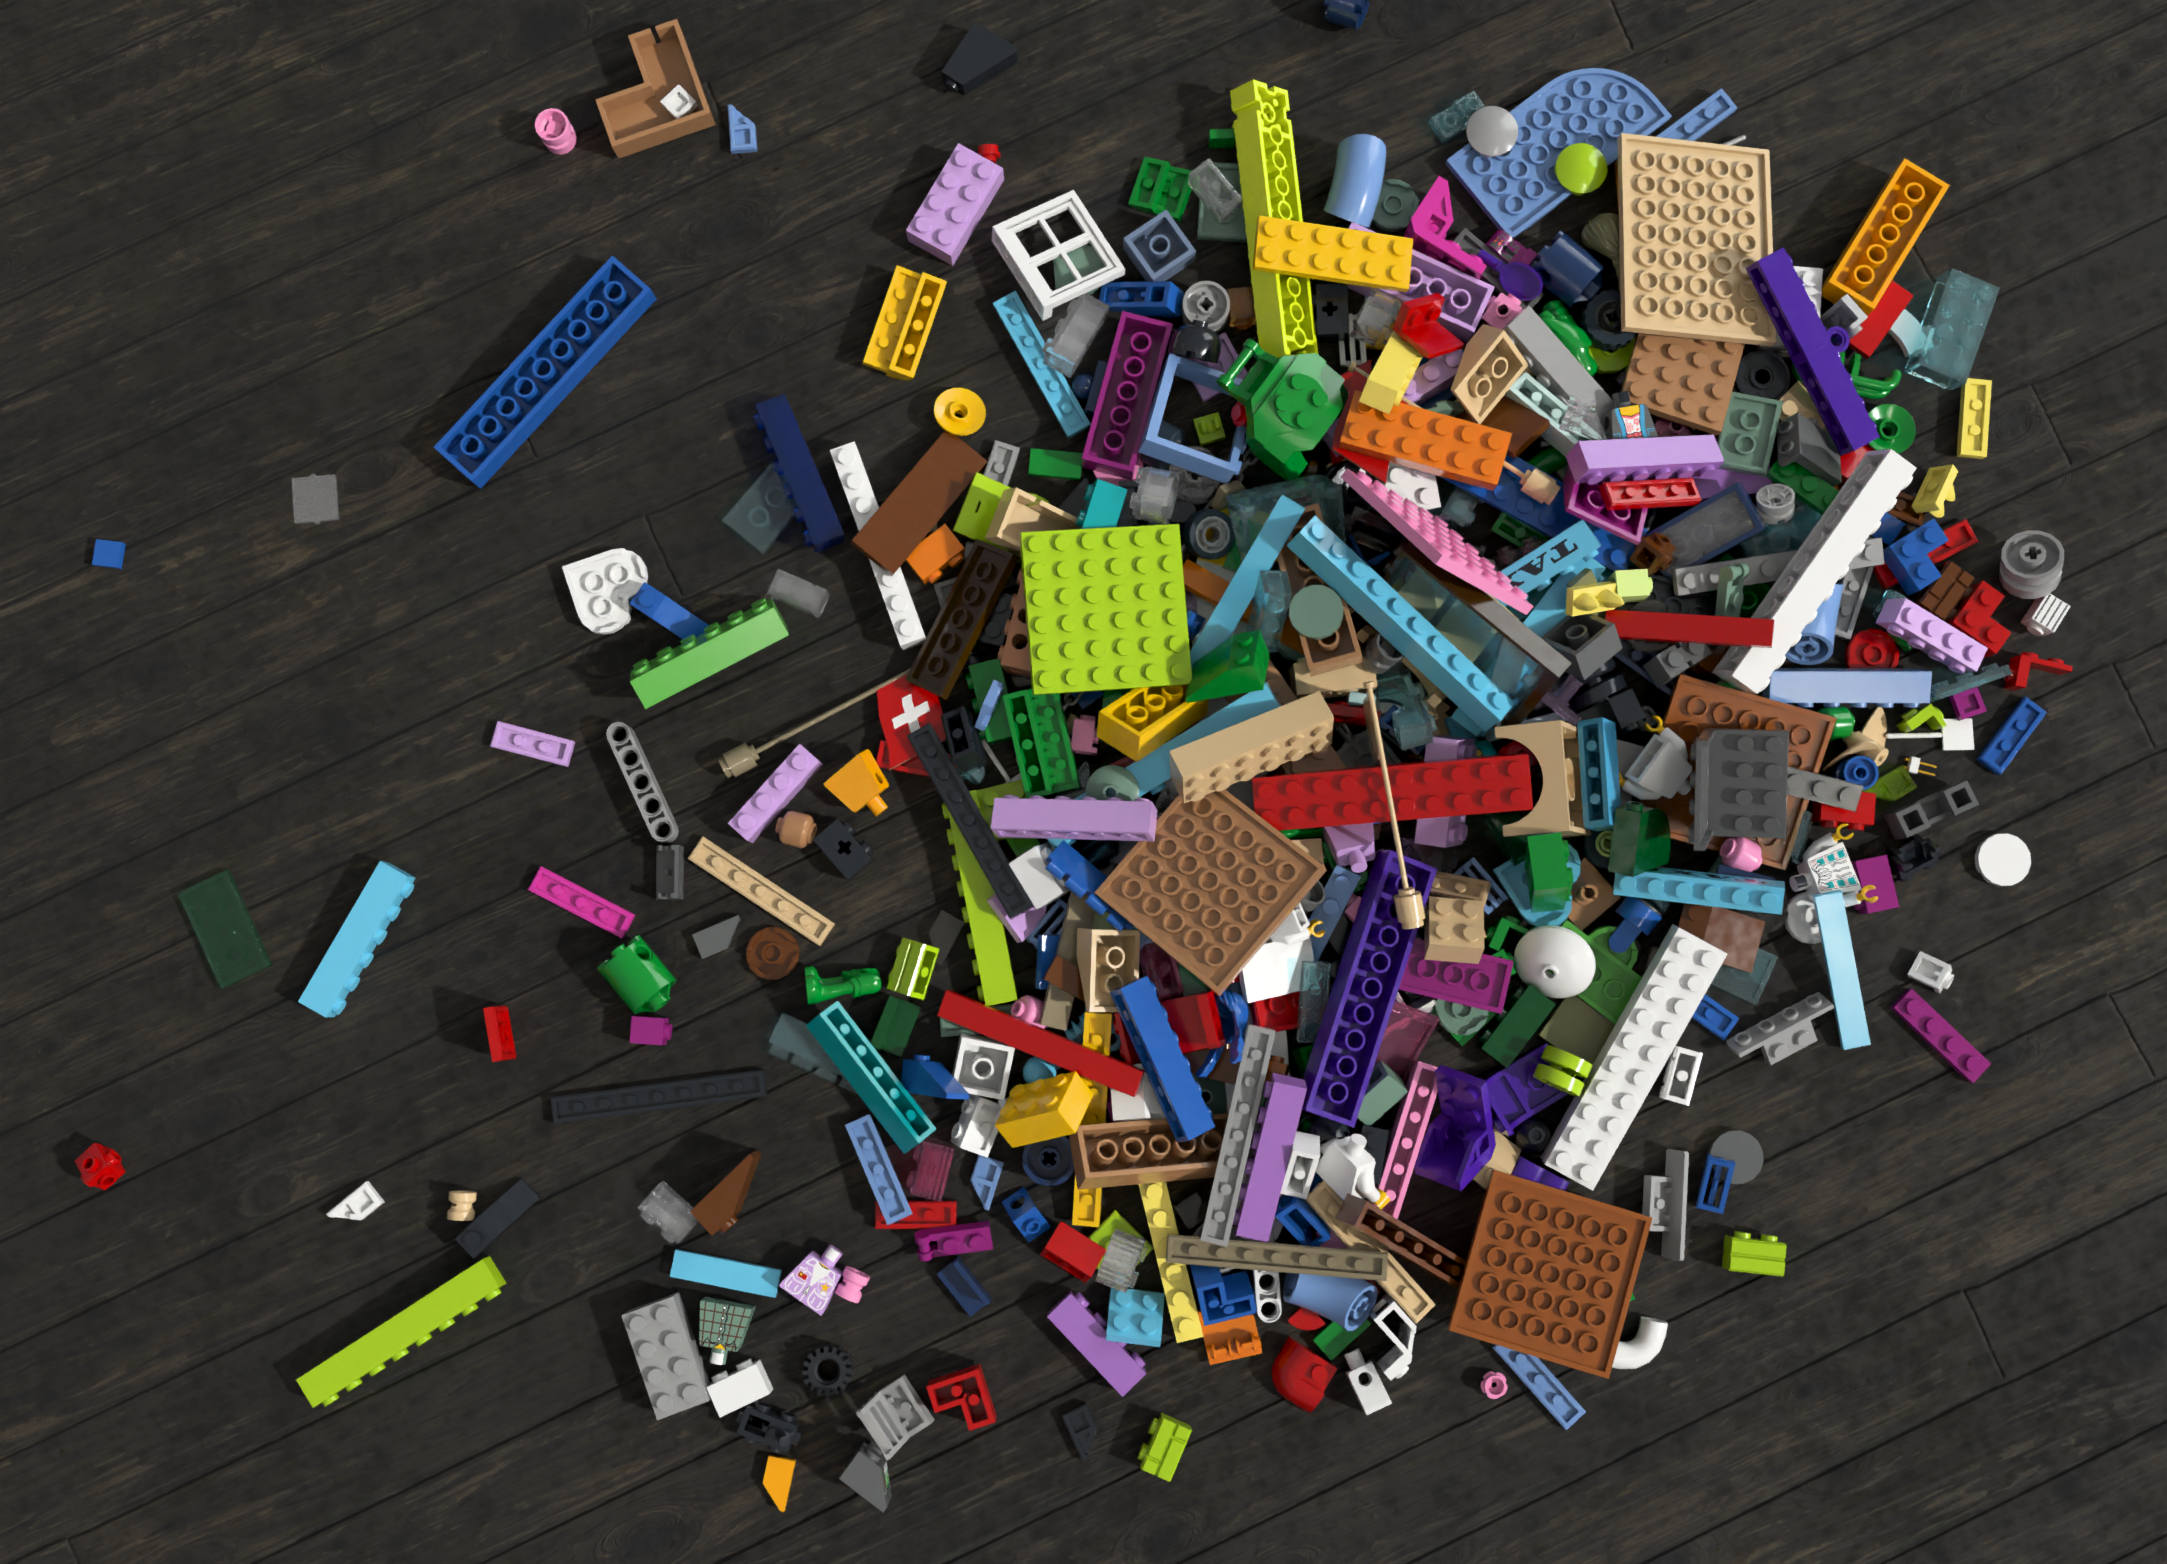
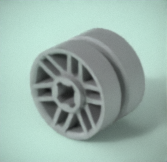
(1207, 295)

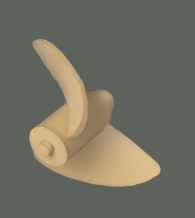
(1869, 741)

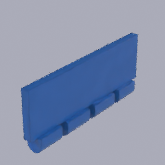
(1082, 879)

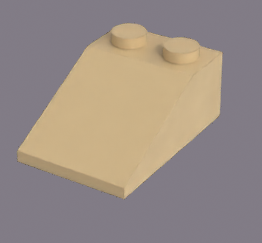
(1487, 371)
(1106, 963)

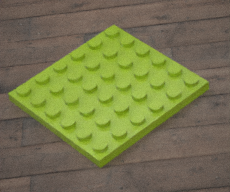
(1105, 609)

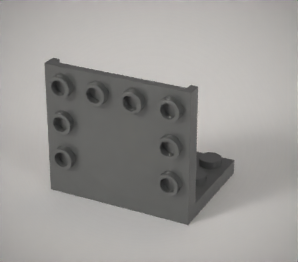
(1739, 784)

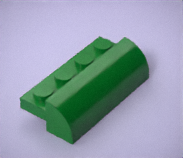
(1041, 743)

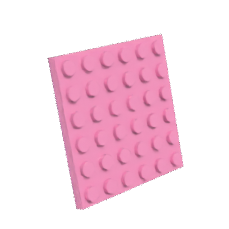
(1436, 541)

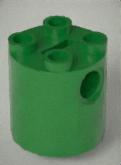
(638, 976)

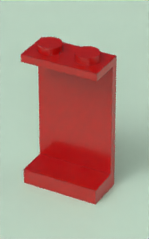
(1193, 1020)

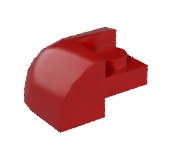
(1301, 1375)

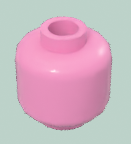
(1741, 854)
(1028, 1009)

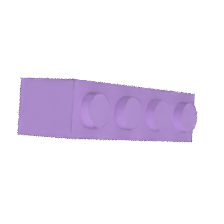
(775, 793)

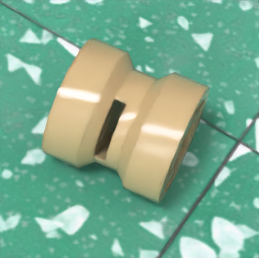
(461, 1205)

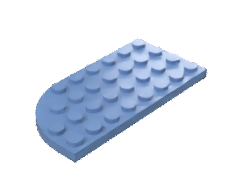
(1571, 109)

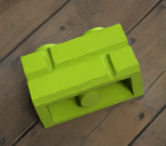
(912, 968)
(1754, 1255)
(1164, 1447)

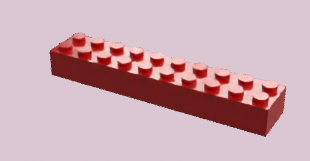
(1417, 792)

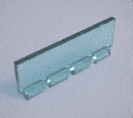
(794, 1037)

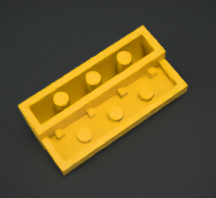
(904, 323)

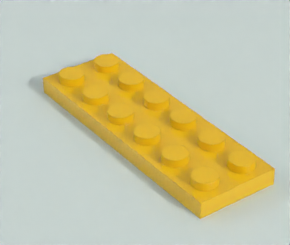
(1332, 254)

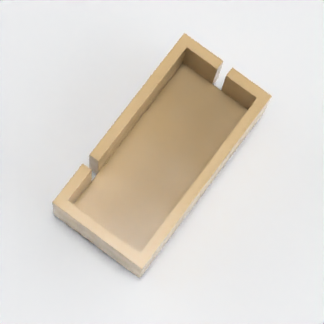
(1015, 517)

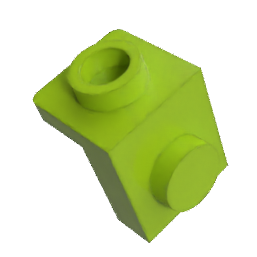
(1915, 717)

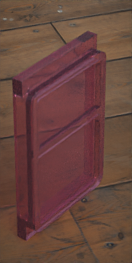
(1405, 1038)

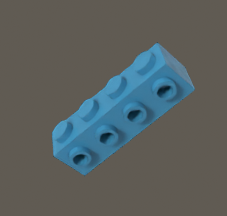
(1598, 772)

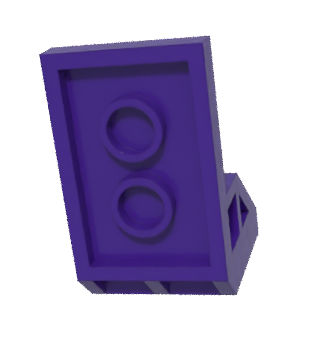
(1463, 1133)

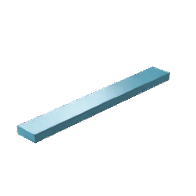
(1243, 585)

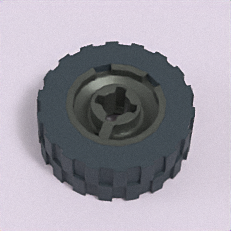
(1596, 321)

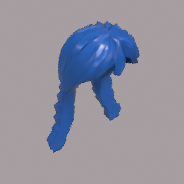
(1234, 1019)

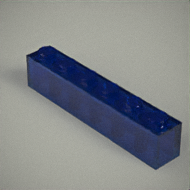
(799, 473)

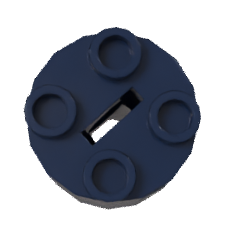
(1568, 271)

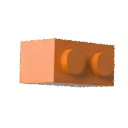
(936, 554)

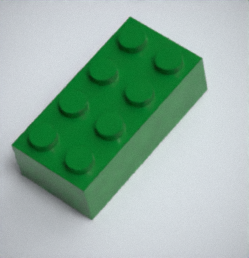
(1547, 872)

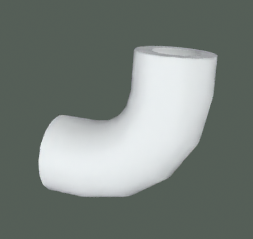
(1643, 1346)

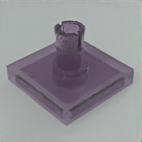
(1559, 700)

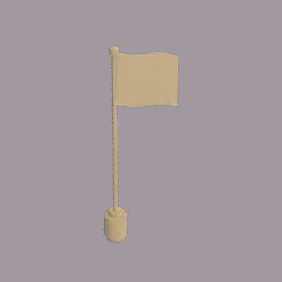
(1408, 901)

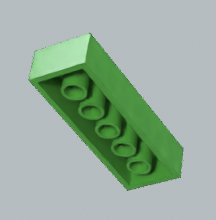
(708, 652)

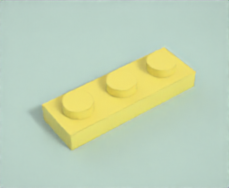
(1974, 418)

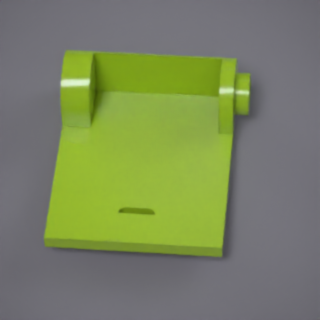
(976, 524)

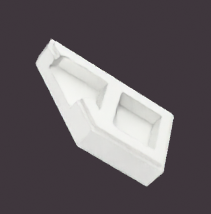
(358, 1203)

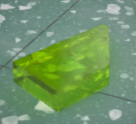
(1893, 785)

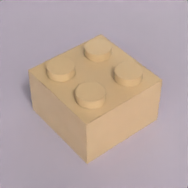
(1454, 930)

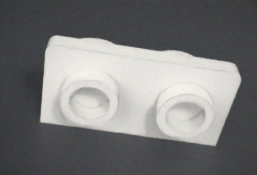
(976, 1125)

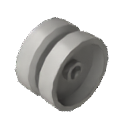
(2031, 564)

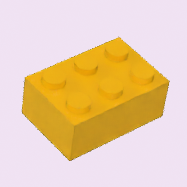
(1044, 1109)

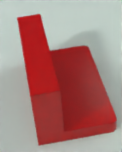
(1073, 1252)

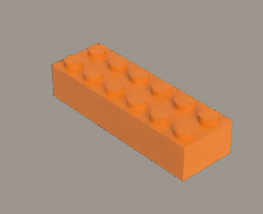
(1427, 442)

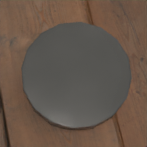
(1743, 1150)

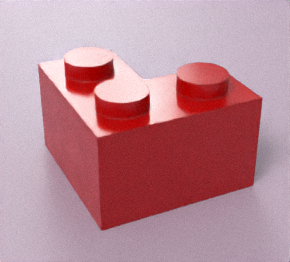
(1975, 620)
(966, 1389)

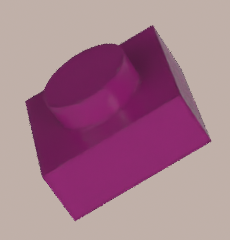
(1967, 703)

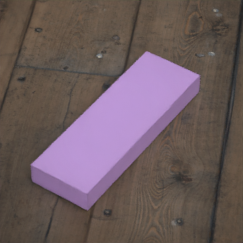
(532, 744)

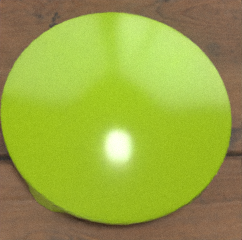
(1581, 168)

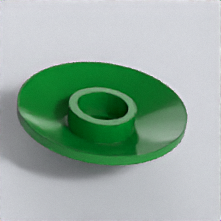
(1899, 425)

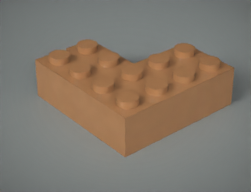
(635, 114)

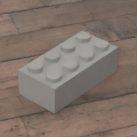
(667, 1355)

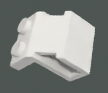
(1141, 1107)
(1396, 1360)

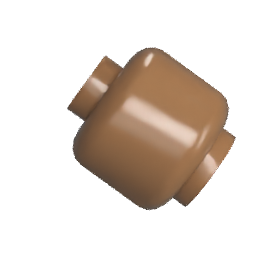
(796, 829)

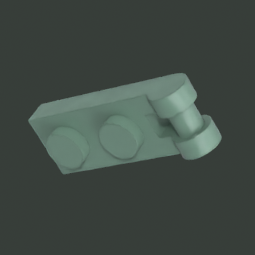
(1730, 589)

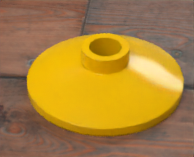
(960, 402)

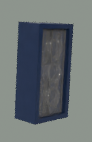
(1711, 528)

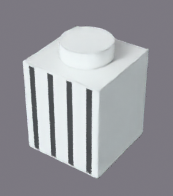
(2045, 615)

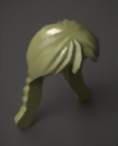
(1603, 236)

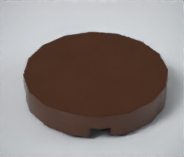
(772, 953)

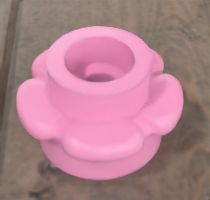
(1501, 1386)

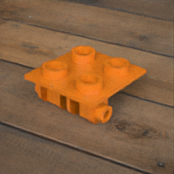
(1231, 1339)

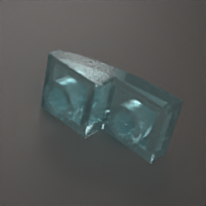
(1455, 118)

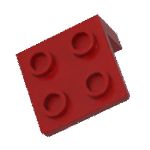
(1418, 327)

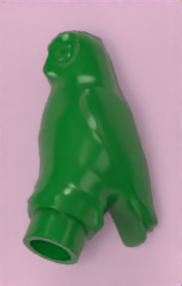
(1569, 333)

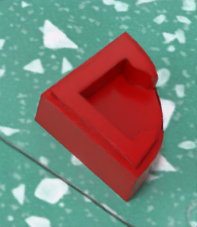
(1305, 1319)

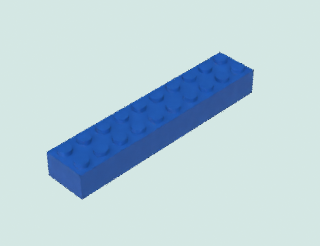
(546, 372)

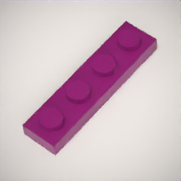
(1940, 1035)

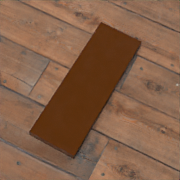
(918, 502)

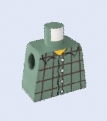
(723, 1326)

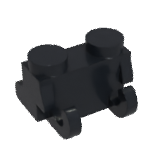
(1912, 857)

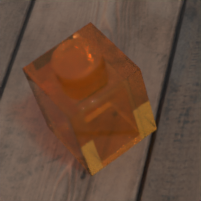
(1242, 309)

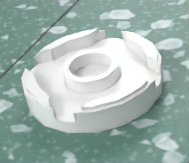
(2002, 859)
(1802, 919)

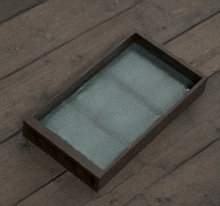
(1479, 629)

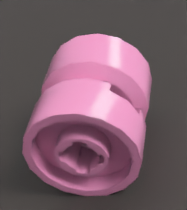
(555, 131)

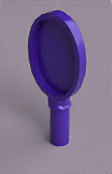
(1515, 277)

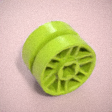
(1562, 1070)

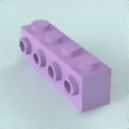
(1931, 635)

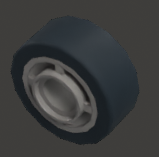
(1195, 530)

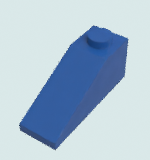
(1143, 298)
(667, 612)
(930, 1079)

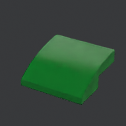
(1161, 189)

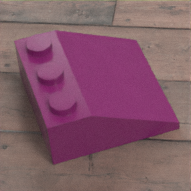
(1587, 503)

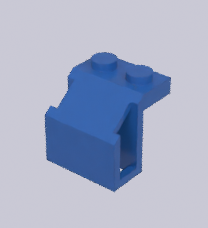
(1299, 1216)

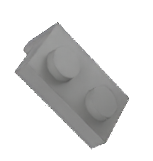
(1845, 315)

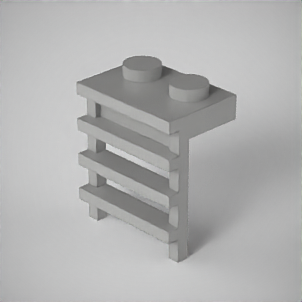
(894, 1415)

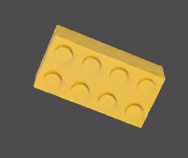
(1148, 719)

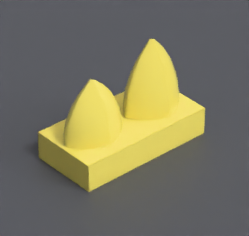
(1935, 490)
(1592, 598)

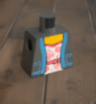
(1627, 420)

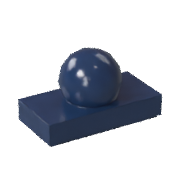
(1089, 388)

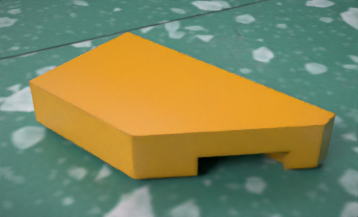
(779, 1478)

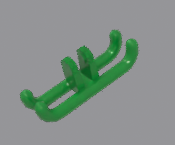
(1864, 386)

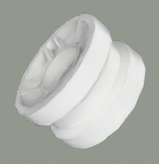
(1775, 503)

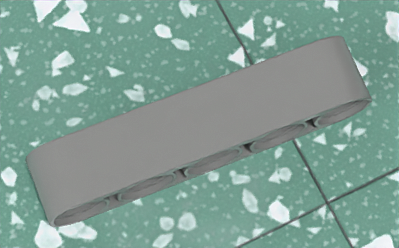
(633, 773)

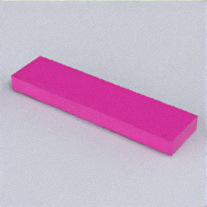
(581, 902)

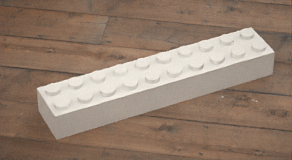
(1818, 566)
(1633, 1056)

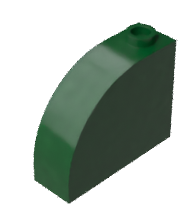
(1639, 839)

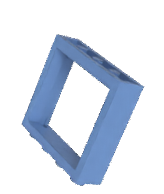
(1178, 454)

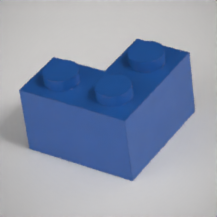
(1909, 558)
(1221, 1296)

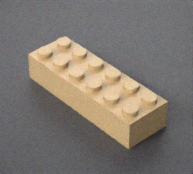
(1251, 747)

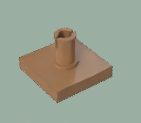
(1590, 896)

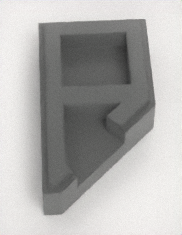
(716, 938)

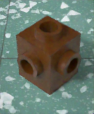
(1653, 553)

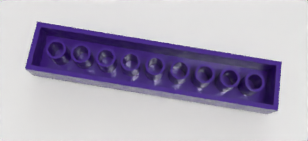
(1363, 993)

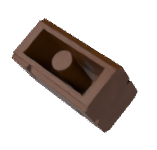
(1945, 593)

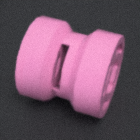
(852, 1283)

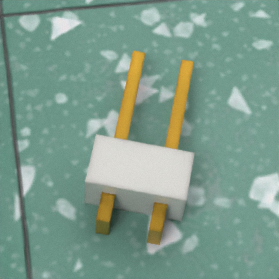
(1913, 765)

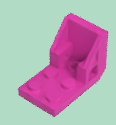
(1429, 230)

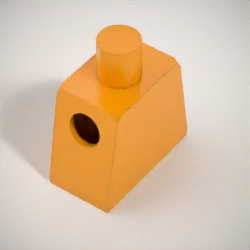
(860, 784)

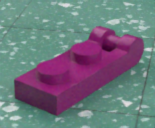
(953, 1240)

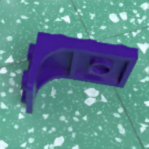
(1517, 1094)

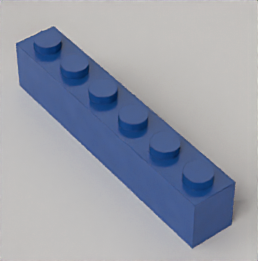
(1163, 1059)

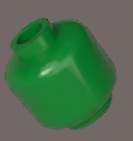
(1844, 722)

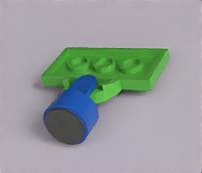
(1615, 957)

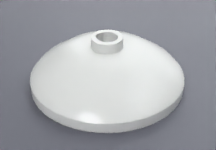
(1562, 953)

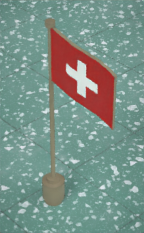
(901, 711)

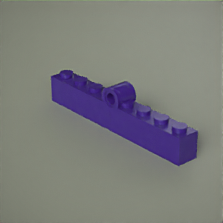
(1813, 351)

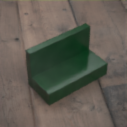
(895, 1025)

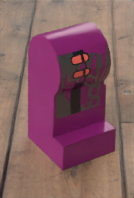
(1509, 249)

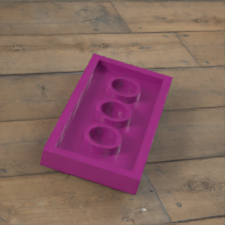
(1462, 983)

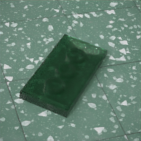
(225, 929)

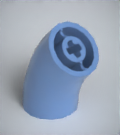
(1357, 179)
(1818, 636)
(1335, 1298)

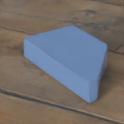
(741, 132)
(989, 705)
(985, 1178)

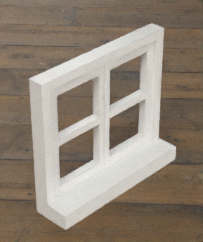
(1026, 269)

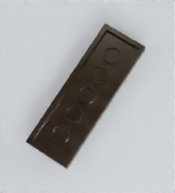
(962, 618)

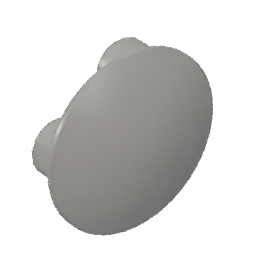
(1492, 131)

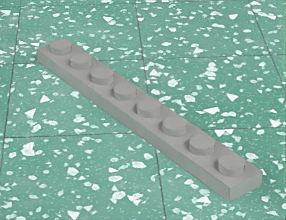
(1761, 568)
(1238, 1135)

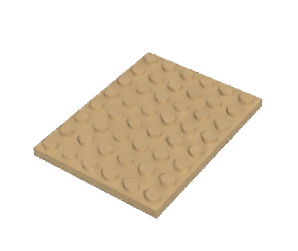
(1687, 234)

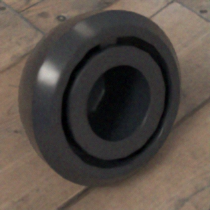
(1532, 1134)

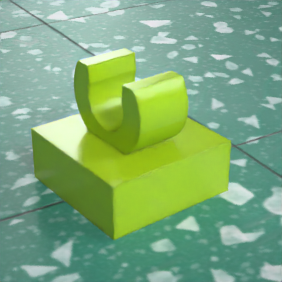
(1209, 429)

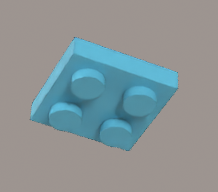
(1135, 1317)

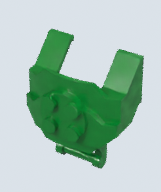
(1286, 404)

